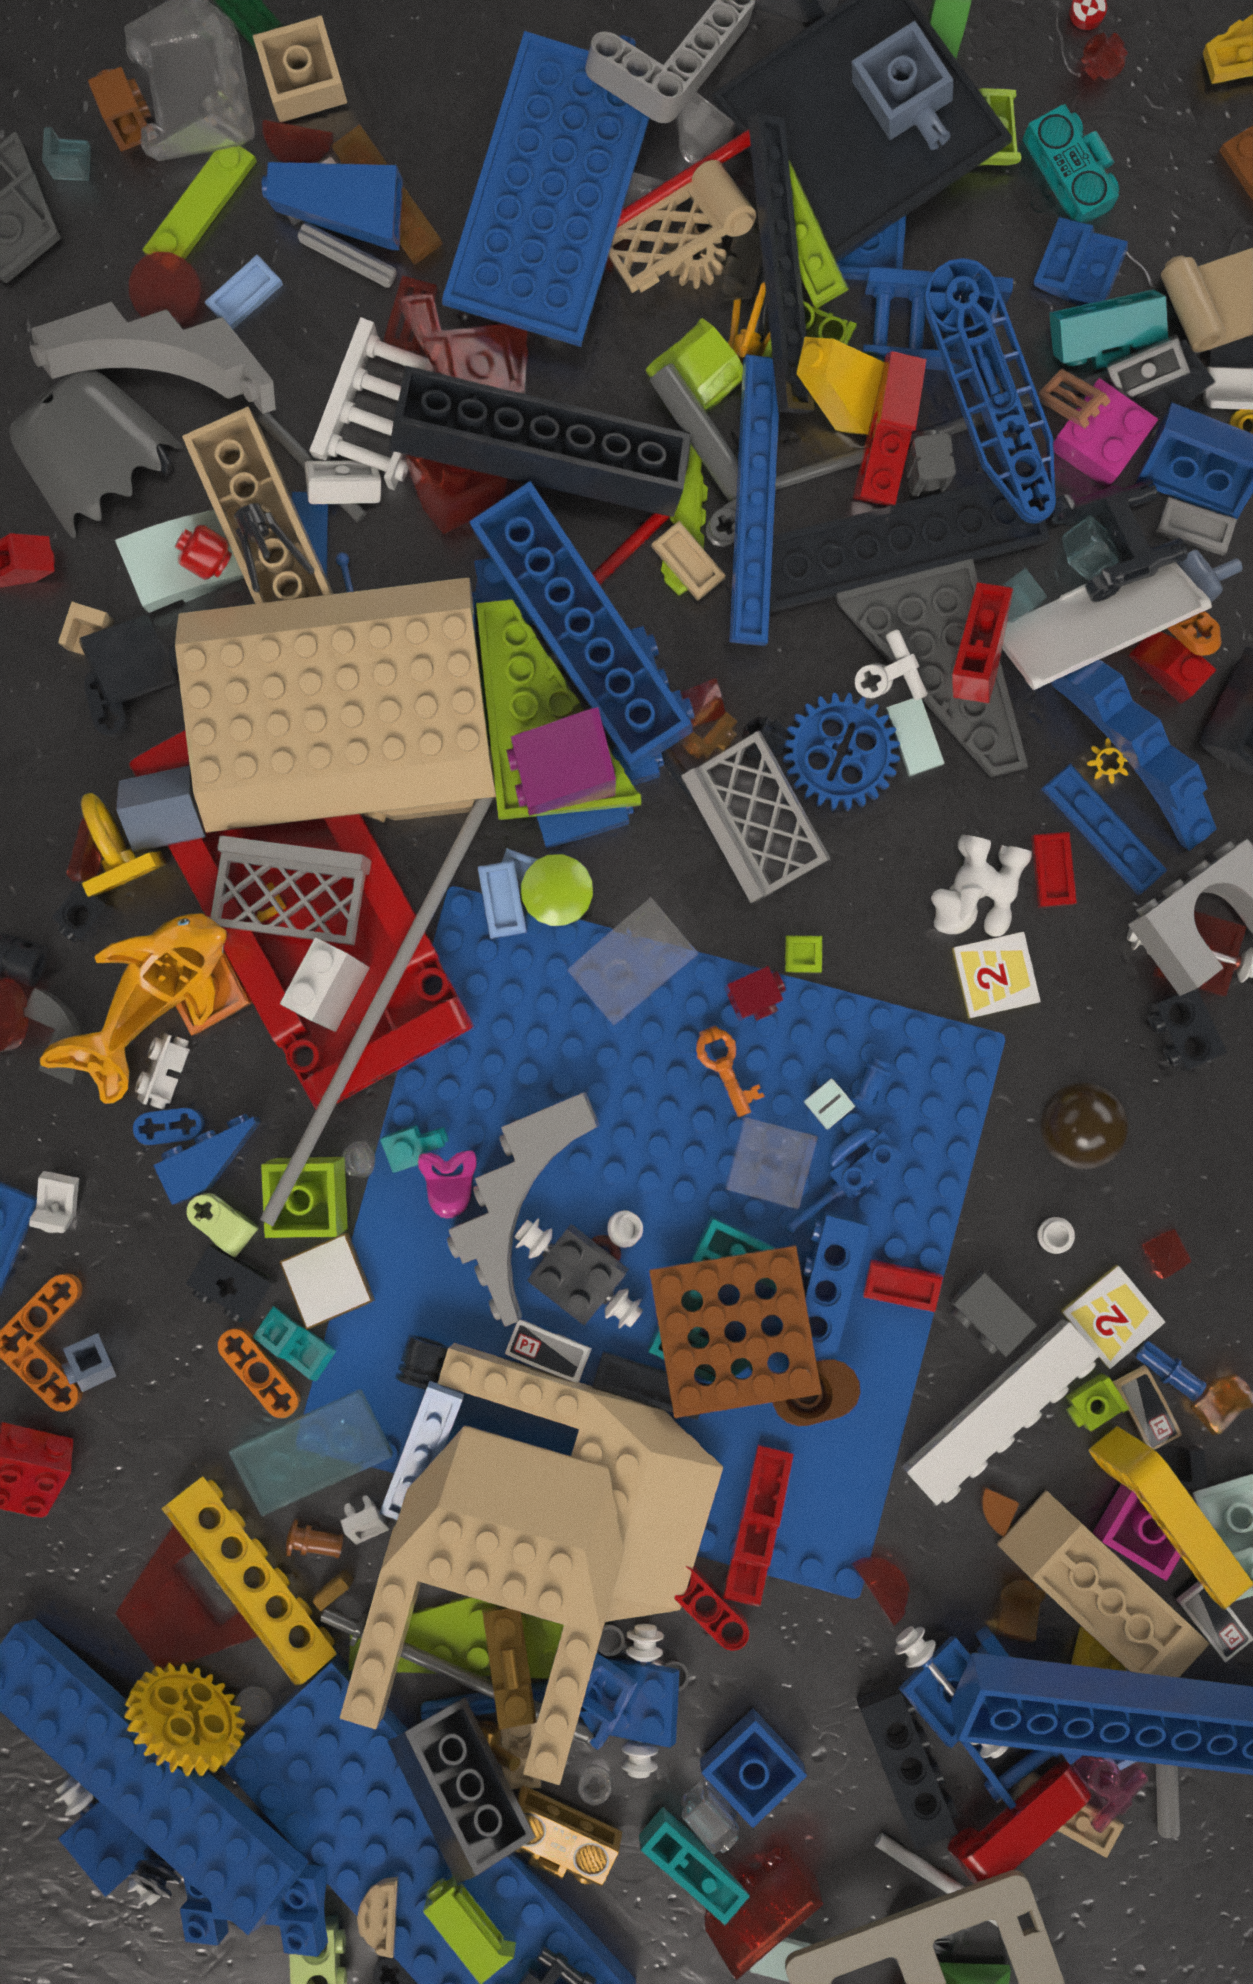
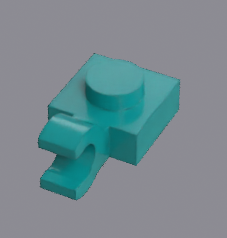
(407, 1144)

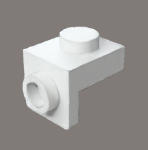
(55, 1202)

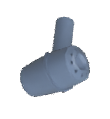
(1204, 576)

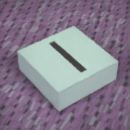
(829, 1103)

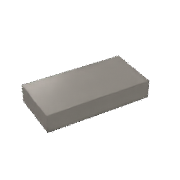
(1196, 526)

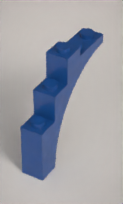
(1141, 739)
(574, 826)

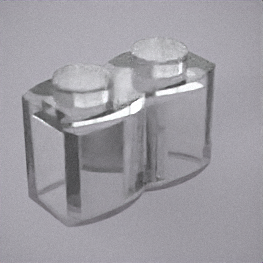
(710, 1816)

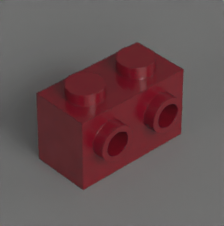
(756, 994)

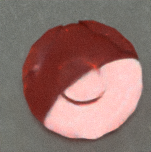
(164, 283)
(12, 1023)

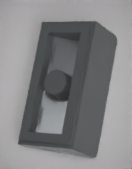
(1148, 367)

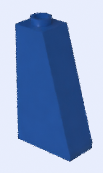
(340, 197)

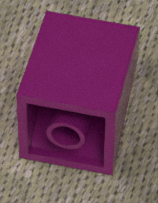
(562, 763)

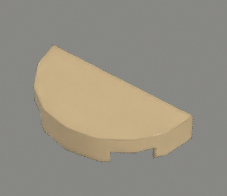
(378, 1916)

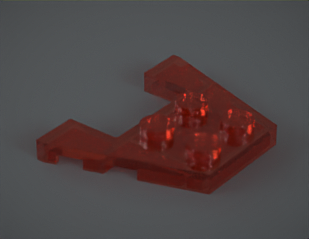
(478, 354)
(169, 1615)

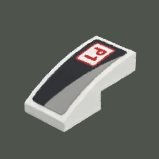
(548, 1351)
(1218, 1625)

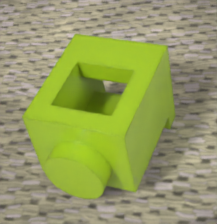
(1100, 1389)

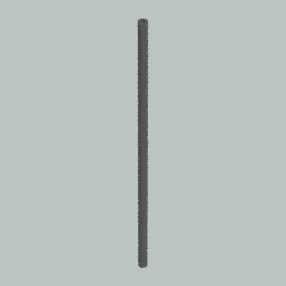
(950, 427)

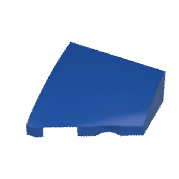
(605, 1699)

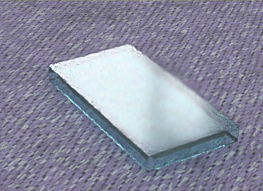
(311, 1452)

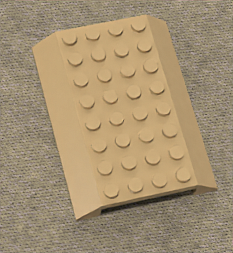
(334, 705)

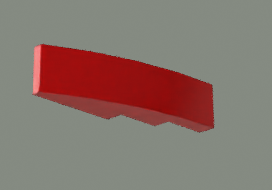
(758, 1526)

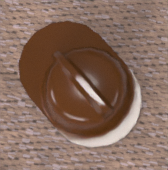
(839, 1396)

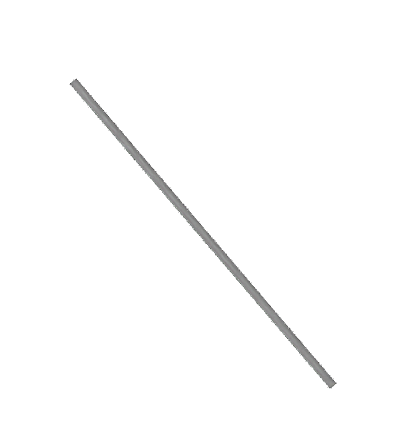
(377, 1008)

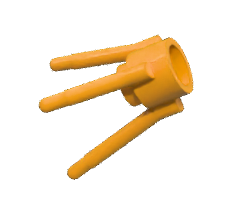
(748, 341)

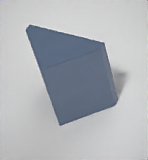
(159, 809)

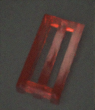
(403, 343)

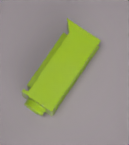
(467, 1929)

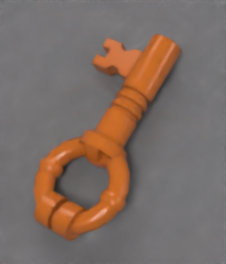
(723, 1065)

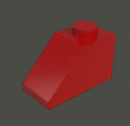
(25, 559)
(1172, 665)

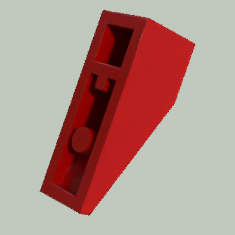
(982, 643)

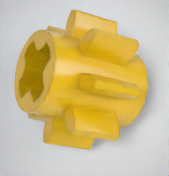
(1110, 771)

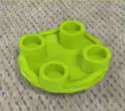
(556, 890)

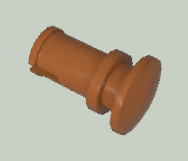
(313, 1541)

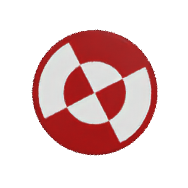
(1087, 13)

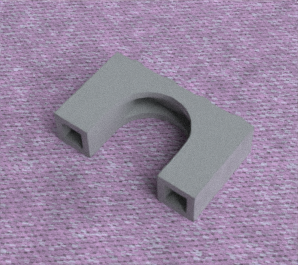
(1169, 925)

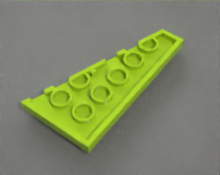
(458, 1636)

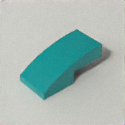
(294, 1343)

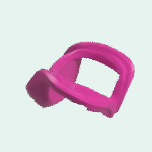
(448, 1194)

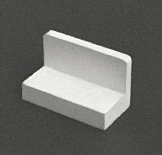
(1231, 390)

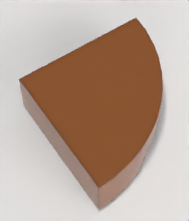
(998, 1509)

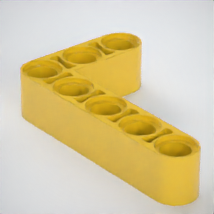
(1174, 1512)

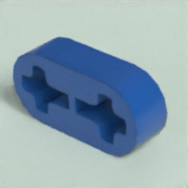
(169, 1135)

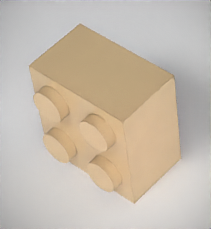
(300, 69)

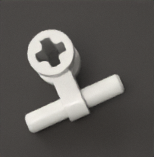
(905, 665)

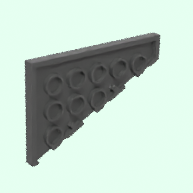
(932, 616)

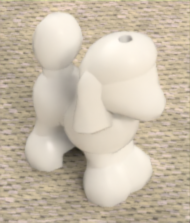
(976, 879)

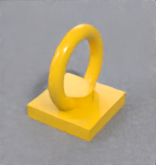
(119, 862)

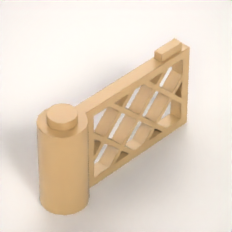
(720, 206)

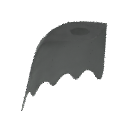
(86, 444)

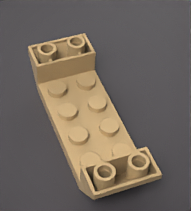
(1101, 1591)

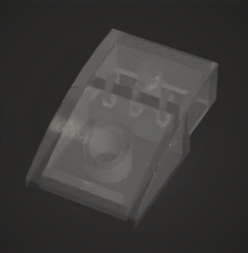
(632, 961)

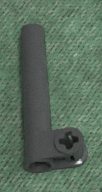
(708, 444)

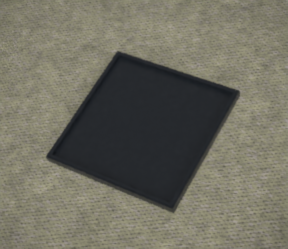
(834, 142)

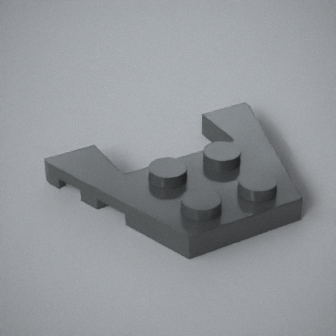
(24, 214)

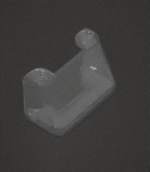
(192, 79)

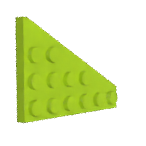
(523, 694)

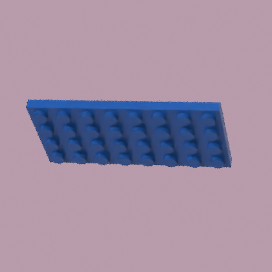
(547, 196)

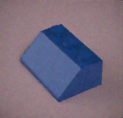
(1201, 461)

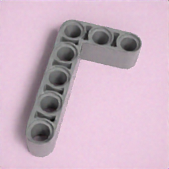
(666, 89)

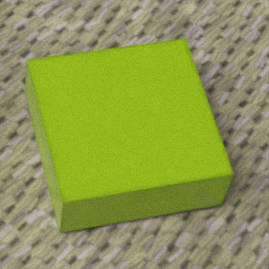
(803, 954)

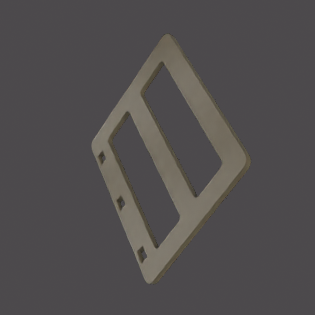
(912, 1932)

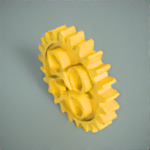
(184, 1719)

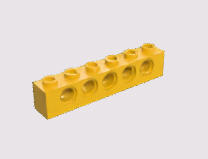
(229, 1573)

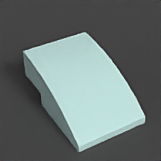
(155, 568)
(1231, 1515)

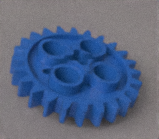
(870, 764)

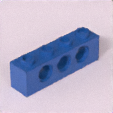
(852, 1236)

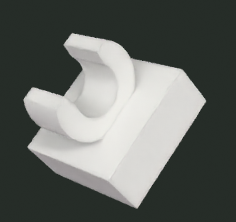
(365, 1523)

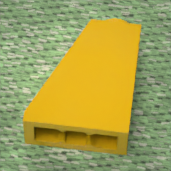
(841, 382)

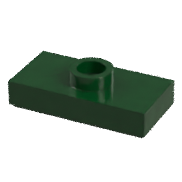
(249, 17)

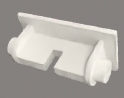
(155, 1082)

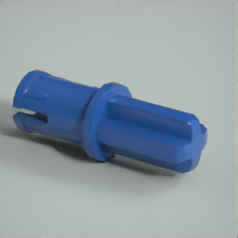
(1170, 1370)

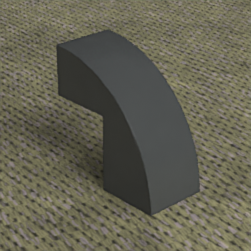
(56, 1014)

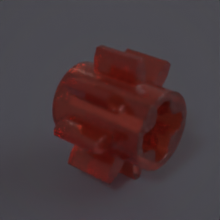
(1104, 56)

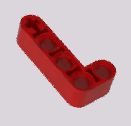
(1023, 1828)

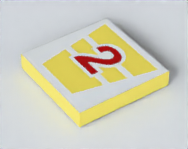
(996, 975)
(1113, 1316)

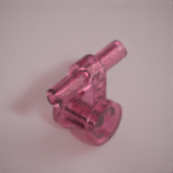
(1105, 1780)

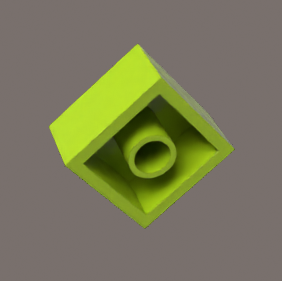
(316, 1202)

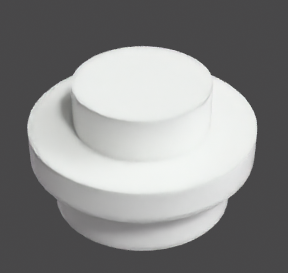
(624, 1229)
(1055, 1235)

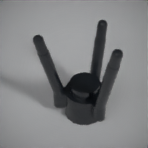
(255, 526)

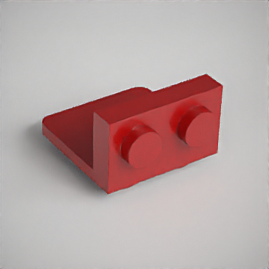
(32, 1469)

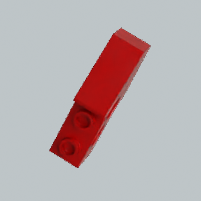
(890, 429)

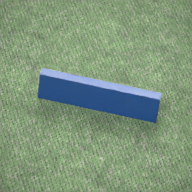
(1104, 829)

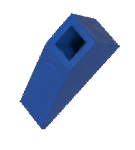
(200, 1166)

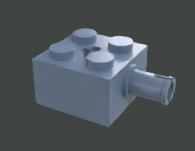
(905, 84)

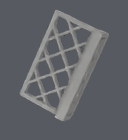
(729, 833)
(286, 858)

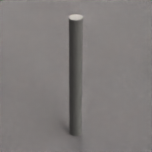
(301, 456)

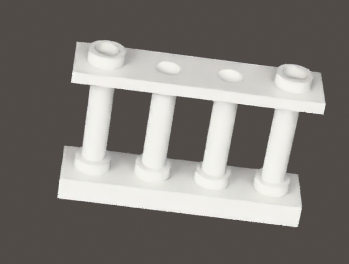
(342, 410)

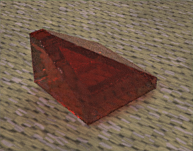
(705, 702)
(1166, 1254)

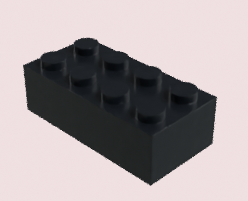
(461, 1790)

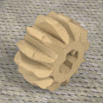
(704, 268)

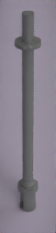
(437, 1665)

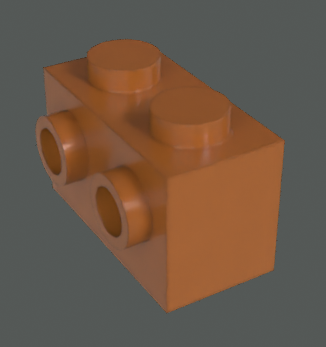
(120, 106)

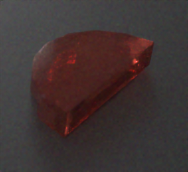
(296, 143)
(85, 856)
(885, 1584)

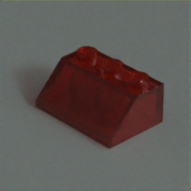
(779, 1901)

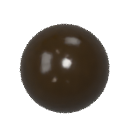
(1084, 1125)

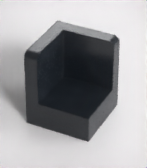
(1187, 1464)

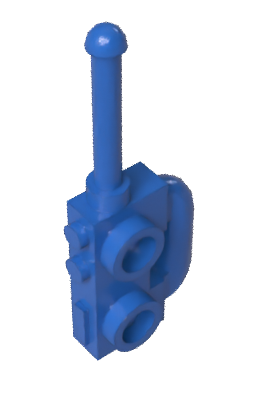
(852, 1177)

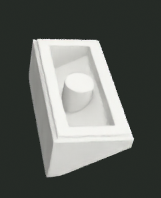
(342, 482)

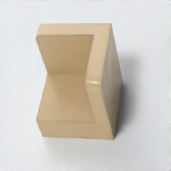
(81, 622)

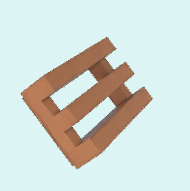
(1087, 408)

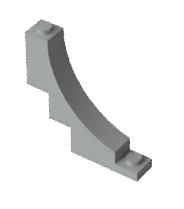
(202, 353)

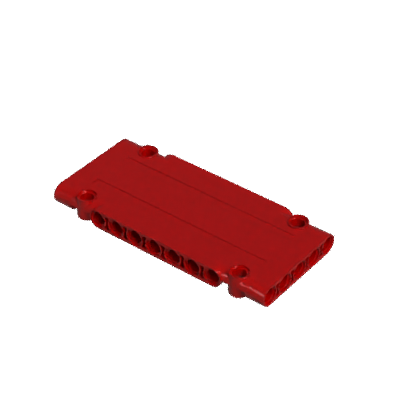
(268, 962)

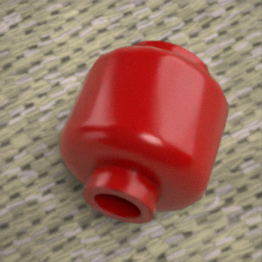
(203, 552)

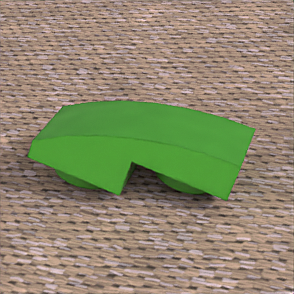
(949, 21)

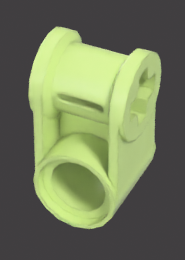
(226, 1228)

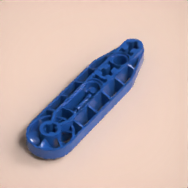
(1004, 409)

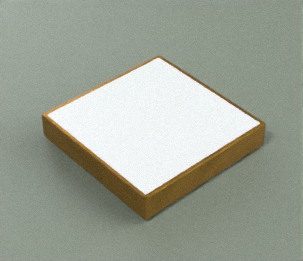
(327, 1281)

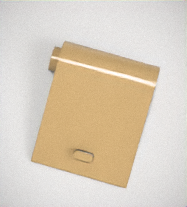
(1212, 298)

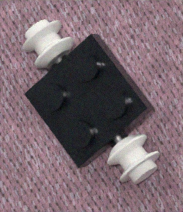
(578, 1274)

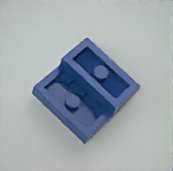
(1080, 263)

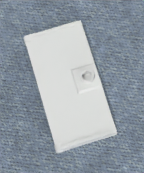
(1080, 631)

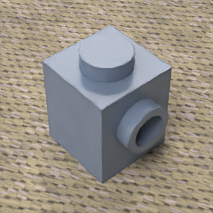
(87, 1363)

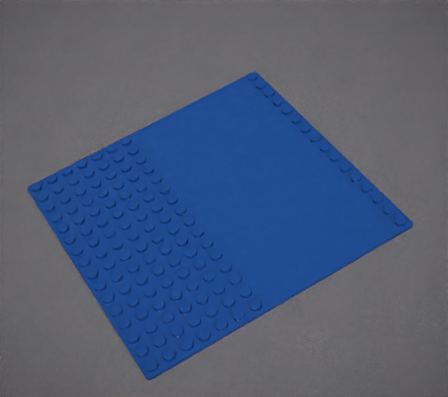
(667, 1159)

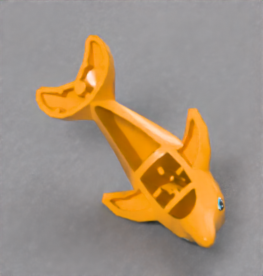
(160, 973)

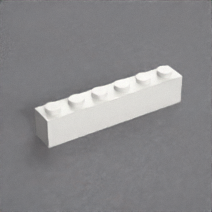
(1001, 1411)

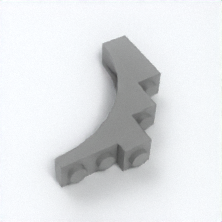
(490, 1236)

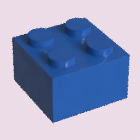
(752, 1768)

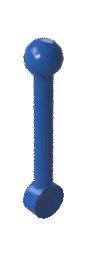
(342, 560)

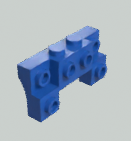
(298, 1915)

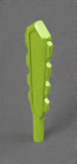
(689, 513)

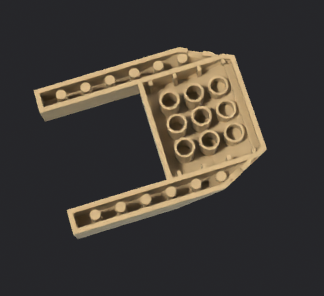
(655, 1468)
(512, 1532)

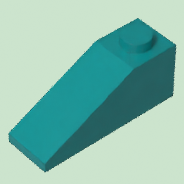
(692, 1865)

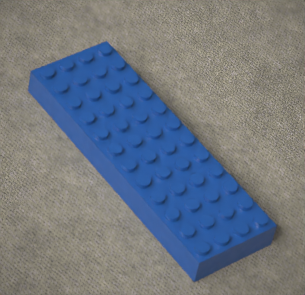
(352, 1811)

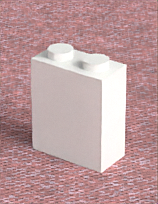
(325, 985)

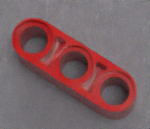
(715, 1618)

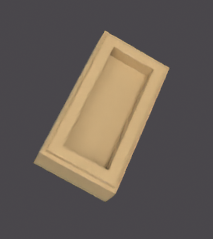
(688, 560)

